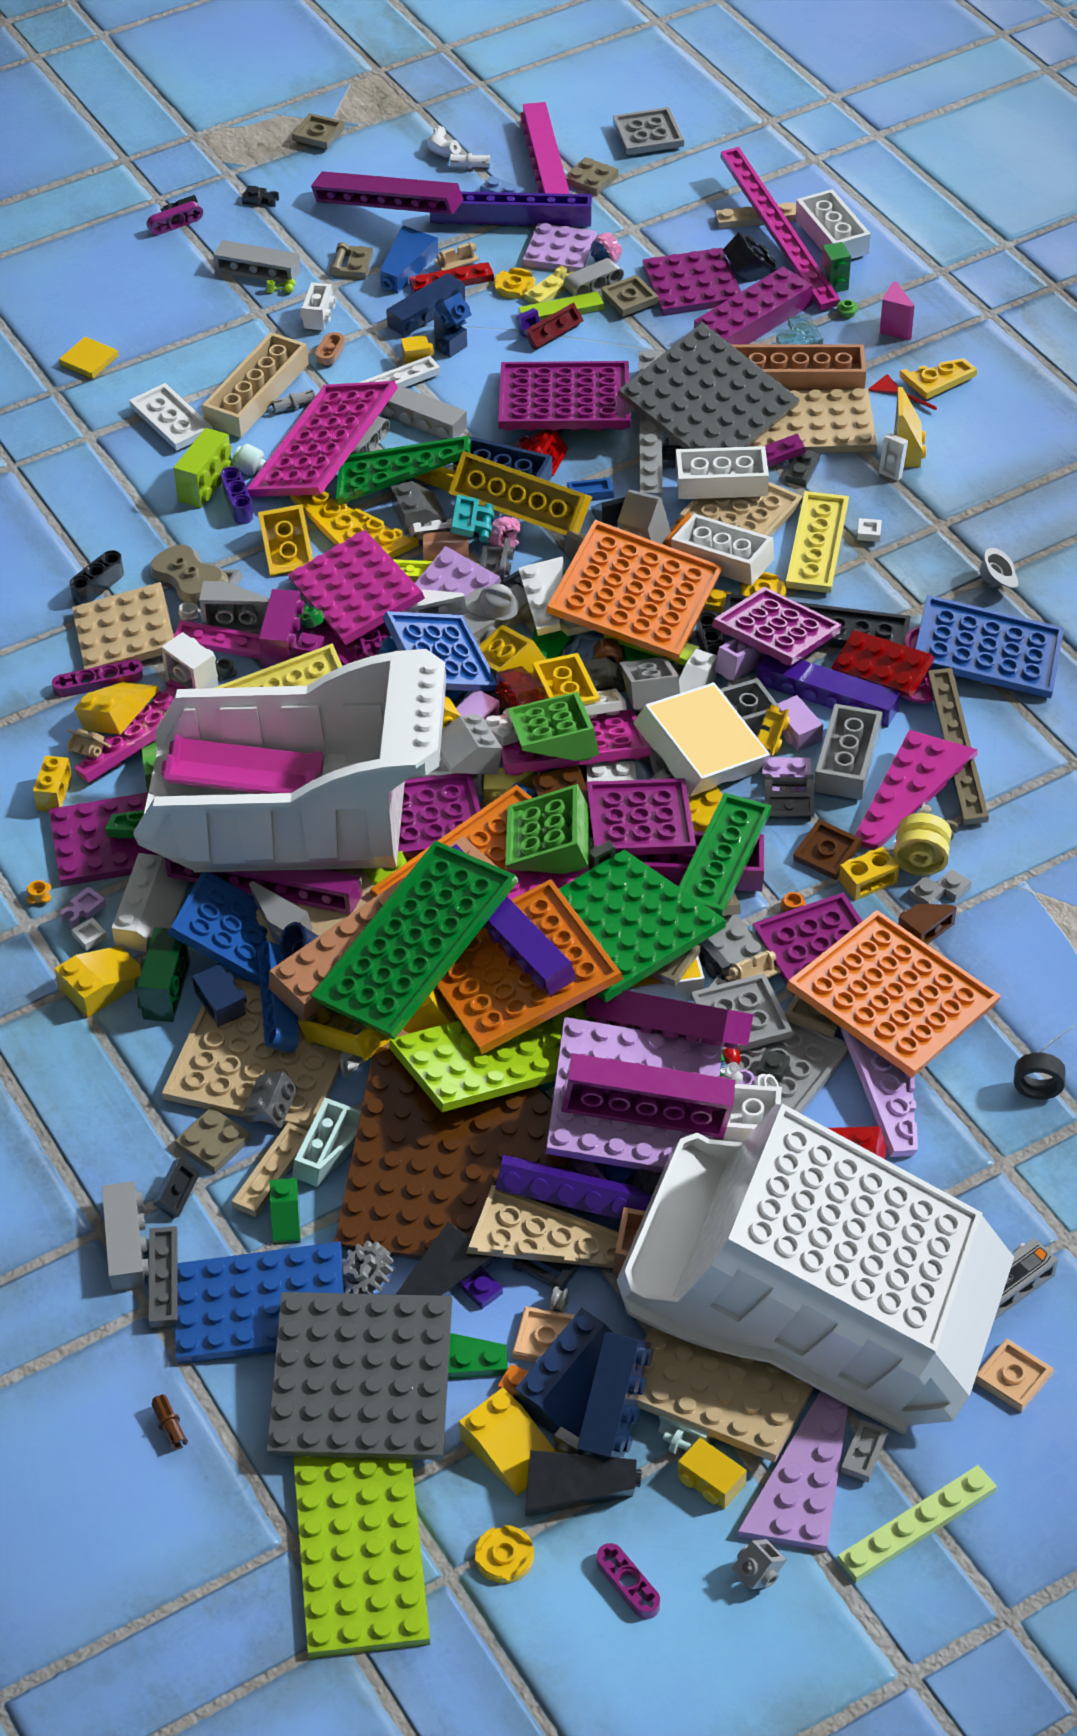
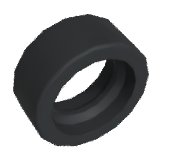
(1039, 1063)

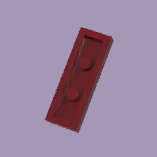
(553, 325)

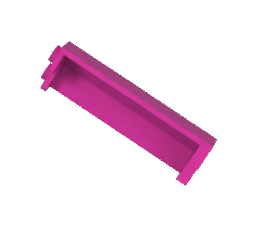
(239, 767)

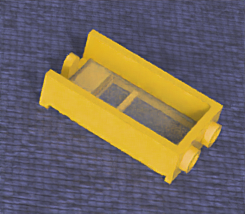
(343, 1034)

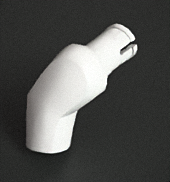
(440, 146)

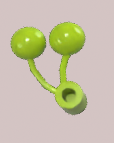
(288, 288)

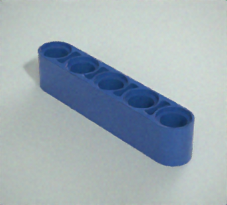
(279, 1021)

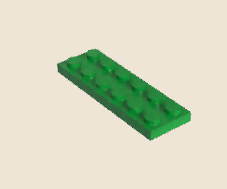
(725, 851)

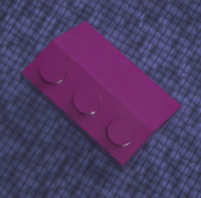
(280, 625)

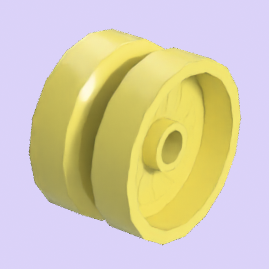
(922, 844)

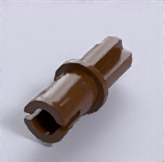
(169, 1422)

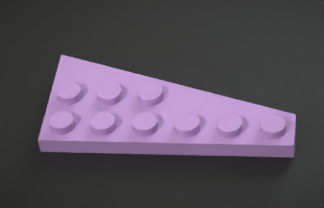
(801, 1491)

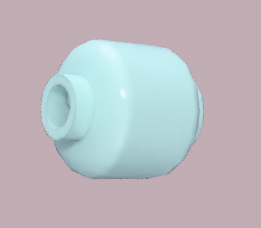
(248, 459)

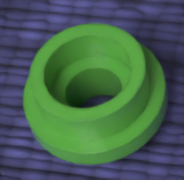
(847, 308)

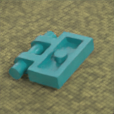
(465, 514)

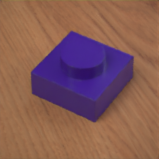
(527, 320)
(483, 1289)

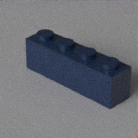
(420, 306)

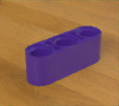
(237, 495)

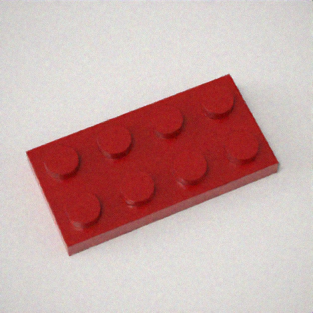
(883, 662)

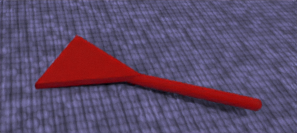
(887, 385)

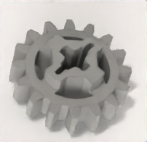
(366, 1268)

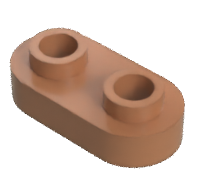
(330, 348)

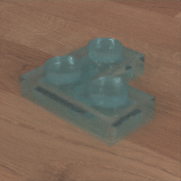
(803, 332)

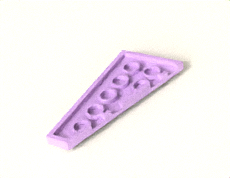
(889, 1096)

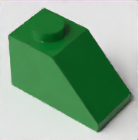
(285, 1211)

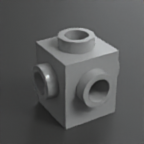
(759, 1564)

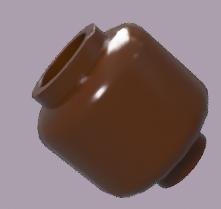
(608, 648)

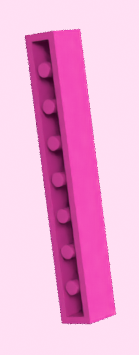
(543, 149)

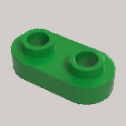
(311, 617)

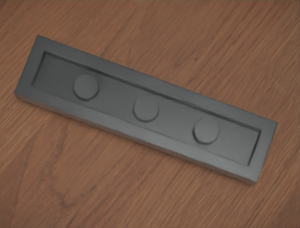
(163, 1276)

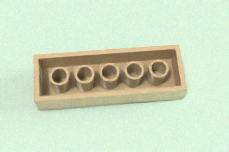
(255, 384)

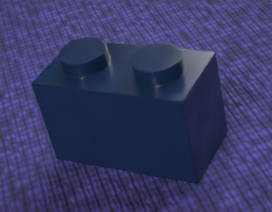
(219, 995)

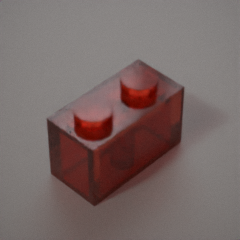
(518, 687)

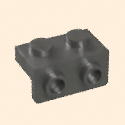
(497, 558)
(270, 1099)

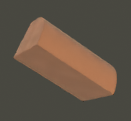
(435, 542)

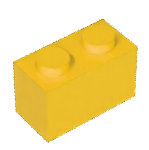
(711, 1473)

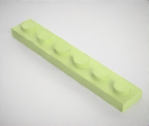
(916, 1523)

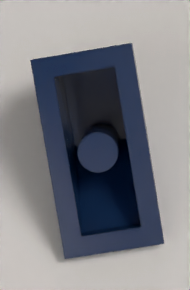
(449, 340)

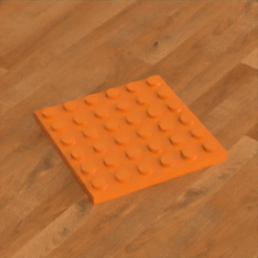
(635, 590)
(893, 993)
(499, 1000)

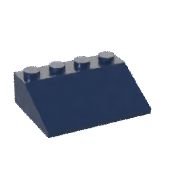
(561, 1380)

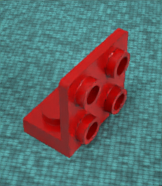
(546, 443)

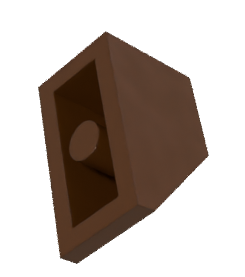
(928, 920)

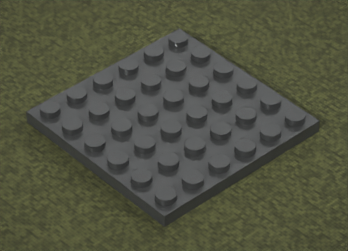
(708, 394)
(361, 1376)

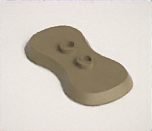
(184, 571)

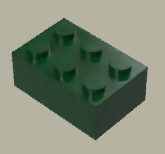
(162, 976)

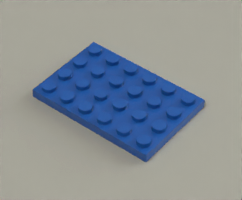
(990, 646)
(235, 1301)

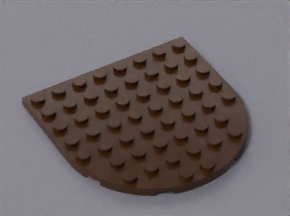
(431, 1166)

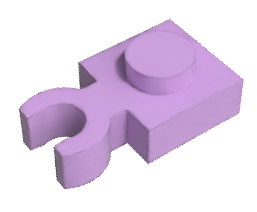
(83, 905)

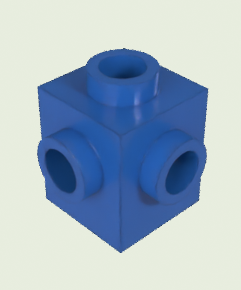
(453, 311)

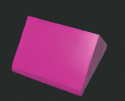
(897, 313)

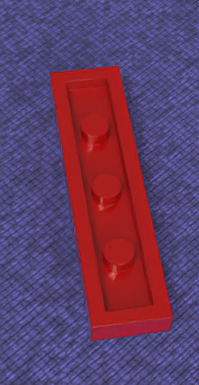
(469, 275)

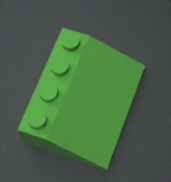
(555, 728)
(548, 833)

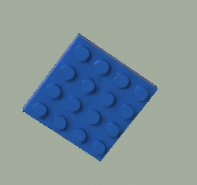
(449, 640)
(221, 925)

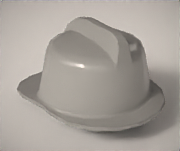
(998, 569)
(493, 602)

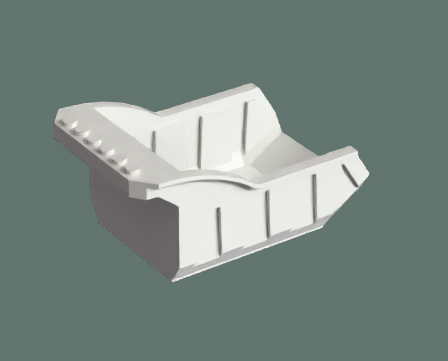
(368, 718)
(821, 1267)

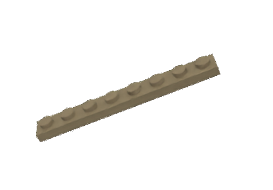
(954, 729)

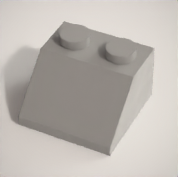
(644, 516)

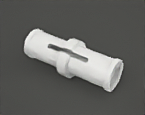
(470, 161)

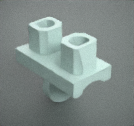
(680, 1434)

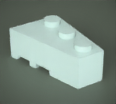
(327, 1142)

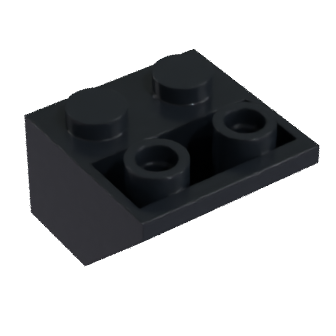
(749, 258)

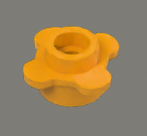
(38, 892)

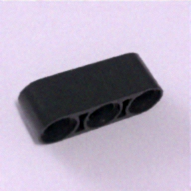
(97, 577)
(708, 637)

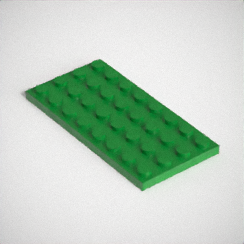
(414, 939)

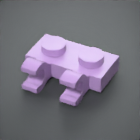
(787, 768)

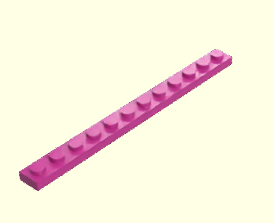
(779, 227)

